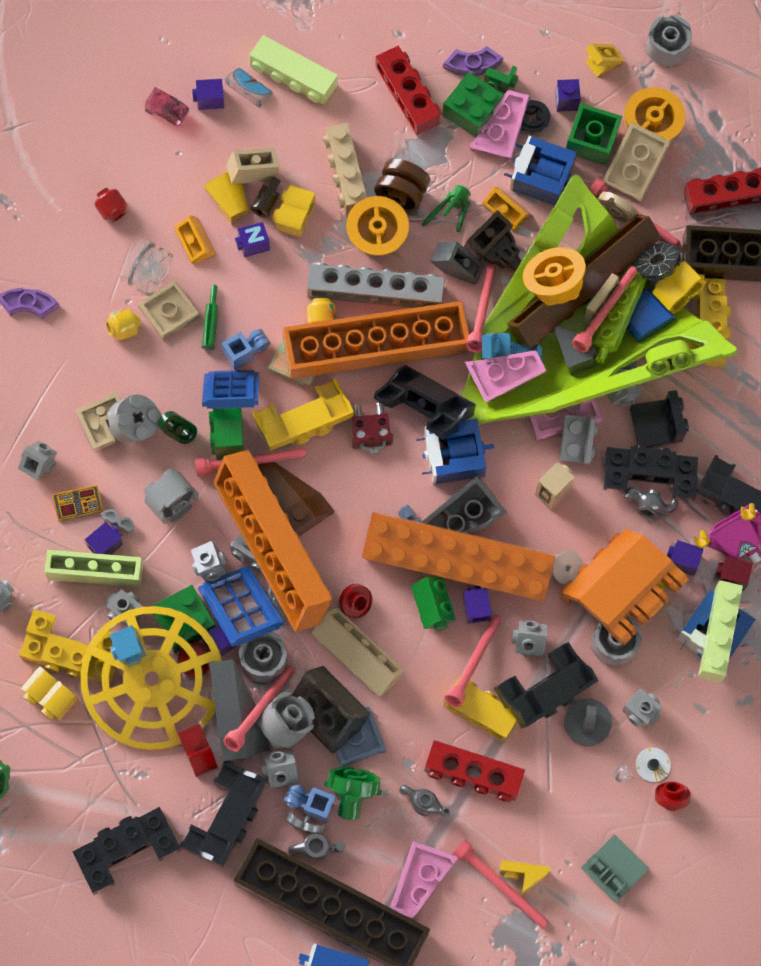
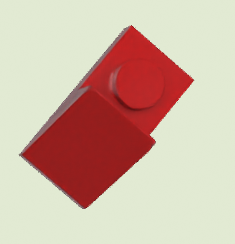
(197, 749)

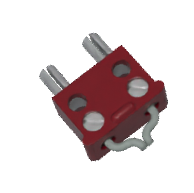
(371, 430)

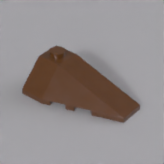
(296, 498)

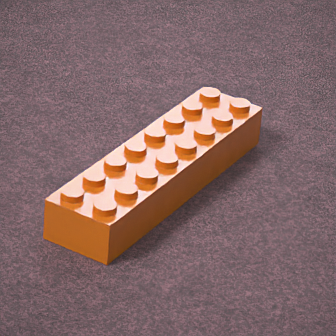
(375, 339)
(272, 541)
(458, 556)

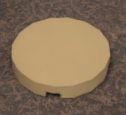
(617, 206)

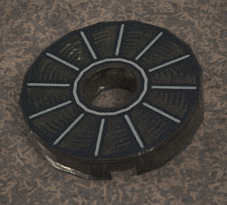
(649, 257)

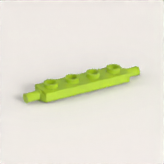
(618, 318)

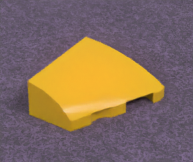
(228, 197)

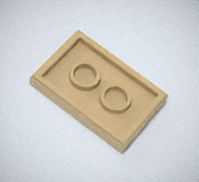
(636, 161)

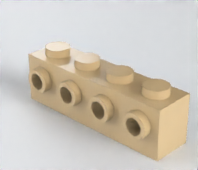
(345, 166)
(357, 652)

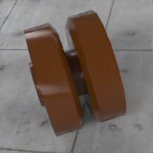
(403, 183)

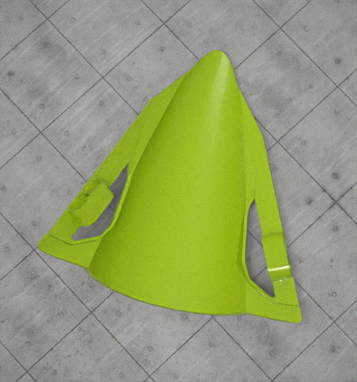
(558, 388)

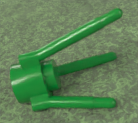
(456, 199)

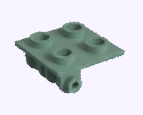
(614, 868)

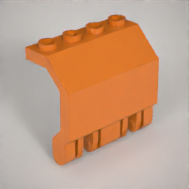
(624, 583)

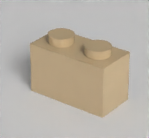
(252, 165)
(554, 485)

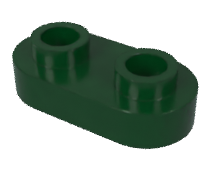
(177, 427)

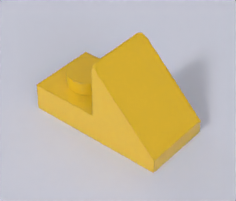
(603, 58)
(531, 873)

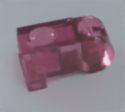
(166, 106)

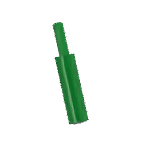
(210, 322)

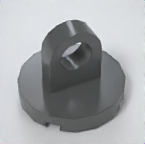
(588, 722)

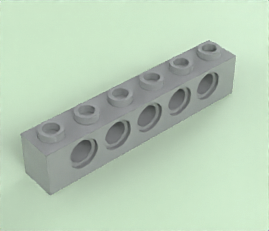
(365, 293)

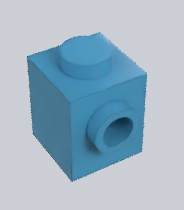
(127, 646)

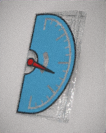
(248, 87)

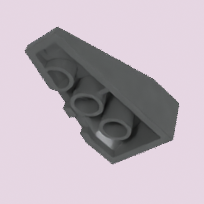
(468, 510)
(232, 707)

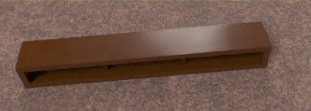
(610, 257)

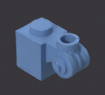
(241, 350)
(315, 804)

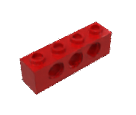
(419, 118)
(700, 202)
(488, 767)

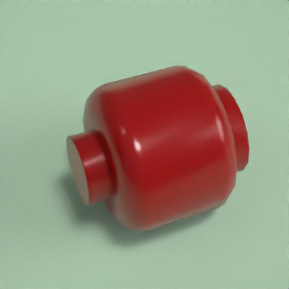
(111, 204)

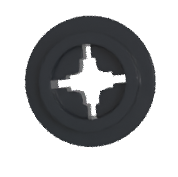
(543, 116)

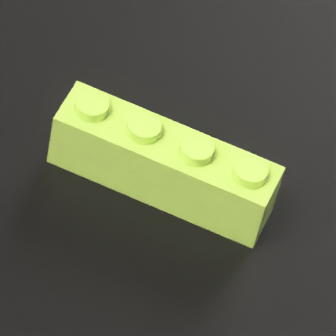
(293, 70)
(94, 568)
(720, 631)

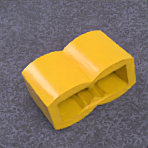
(294, 211)
(679, 288)
(49, 694)

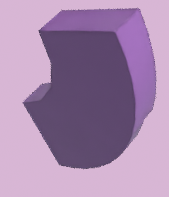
(475, 63)
(28, 300)

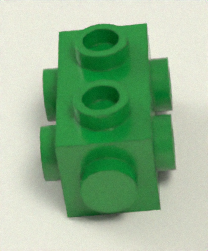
(433, 603)

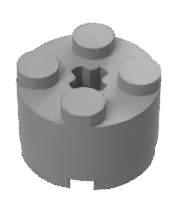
(669, 40)
(135, 408)
(170, 496)
(613, 652)
(269, 668)
(286, 720)

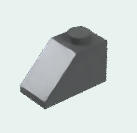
(457, 262)
(575, 360)

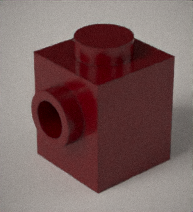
(734, 571)

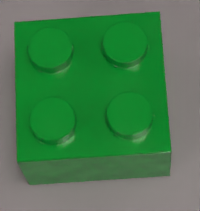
(471, 104)
(594, 133)
(226, 431)
(189, 603)

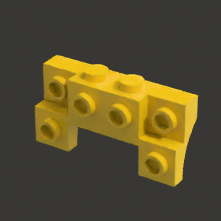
(714, 308)
(306, 420)
(60, 652)

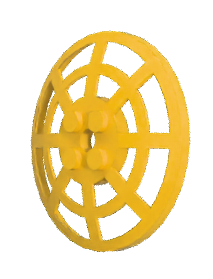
(136, 685)

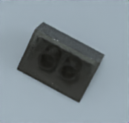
(335, 709)

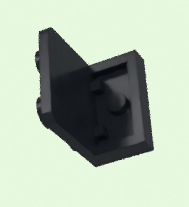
(659, 421)

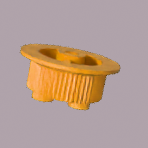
(656, 111)
(377, 225)
(555, 275)

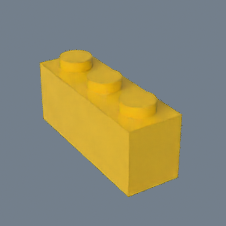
(485, 712)

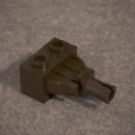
(495, 243)

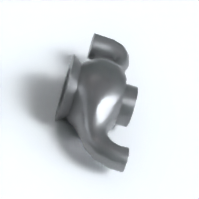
(650, 502)
(424, 801)
(316, 847)

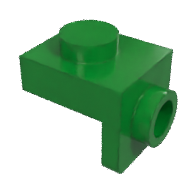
(501, 81)

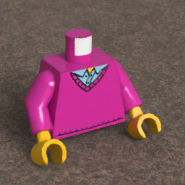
(735, 535)

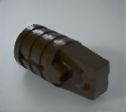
(266, 198)

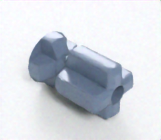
(407, 513)

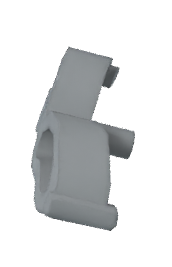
(123, 523)
(309, 828)

